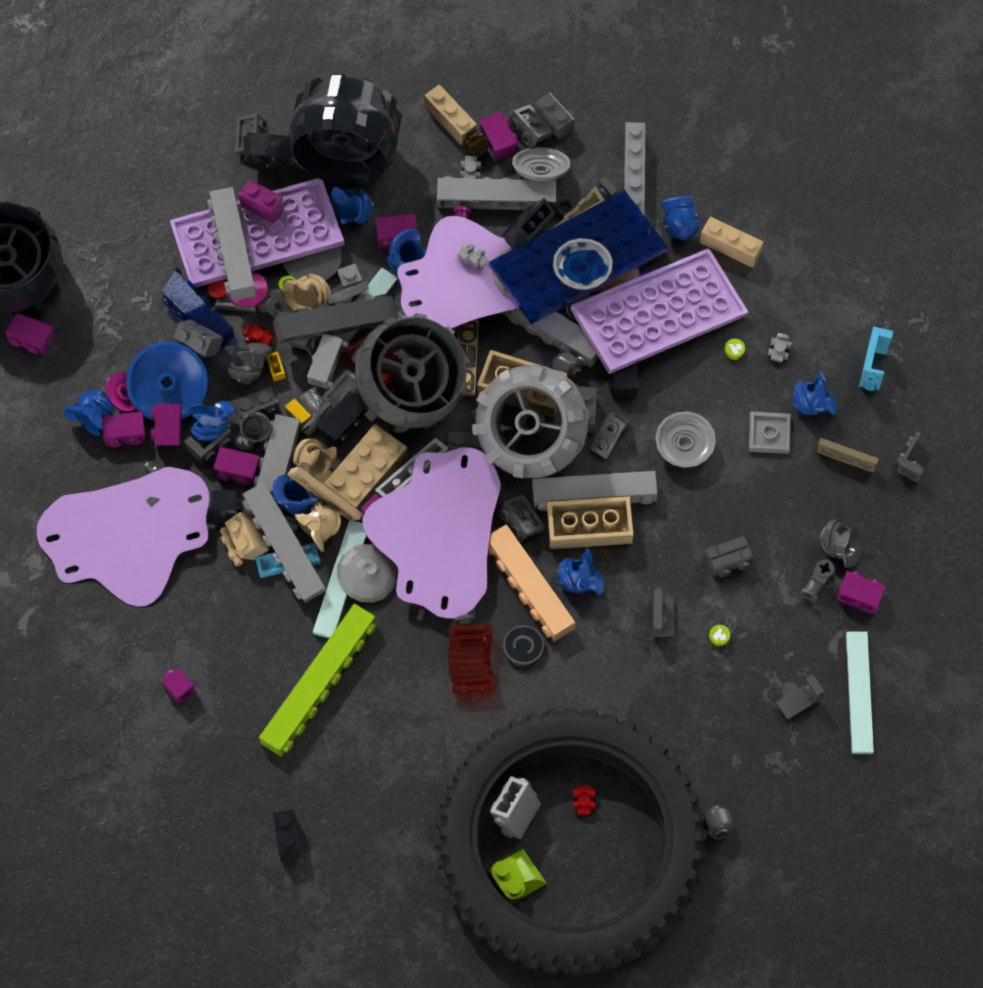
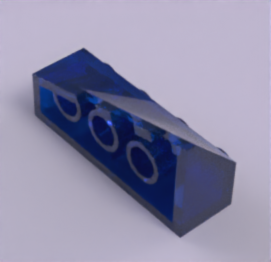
(189, 306)

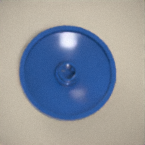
(166, 376)

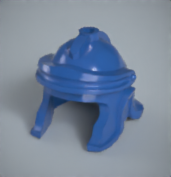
(351, 205)
(680, 217)
(405, 249)
(813, 397)
(89, 410)
(211, 420)
(292, 496)
(580, 575)

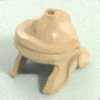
(306, 292)
(314, 459)
(320, 523)

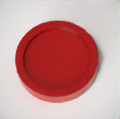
(217, 289)

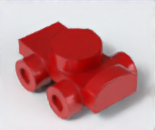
(255, 334)
(584, 802)

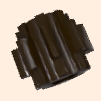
(476, 144)

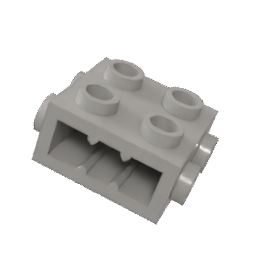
(515, 807)

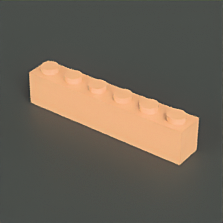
(530, 583)

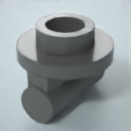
(466, 619)

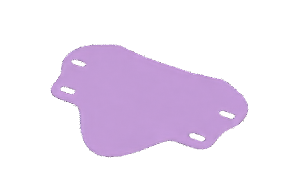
(446, 286)
(439, 530)
(122, 537)

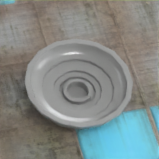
(541, 164)
(591, 245)
(685, 439)
(366, 573)

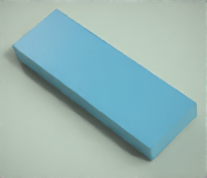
(268, 566)

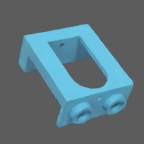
(878, 343)

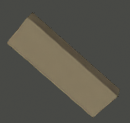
(847, 455)

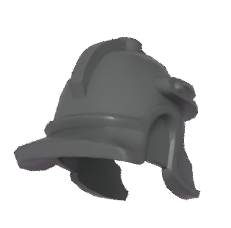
(247, 362)
(842, 541)

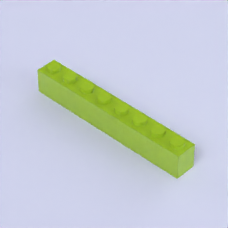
(317, 680)

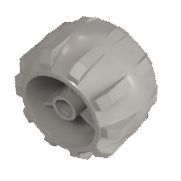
(572, 427)

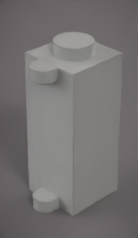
(326, 361)

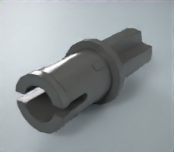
(311, 425)

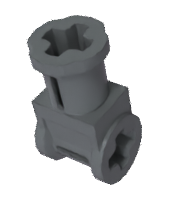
(818, 580)

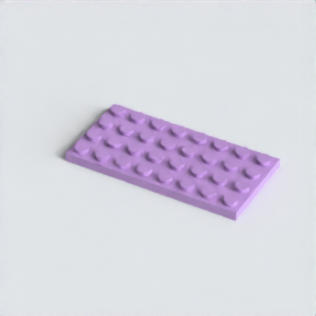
(301, 230)
(658, 310)

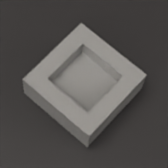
(349, 276)

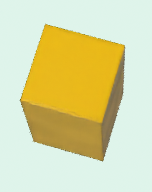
(275, 366)
(296, 411)

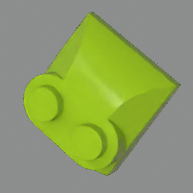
(516, 877)

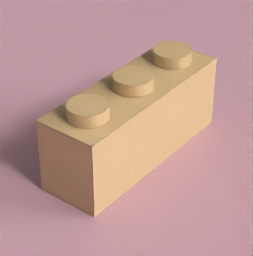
(449, 114)
(731, 242)

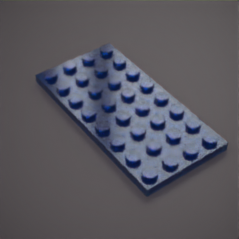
(614, 223)

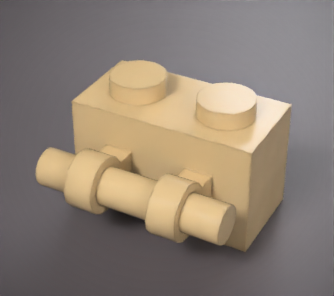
(243, 538)

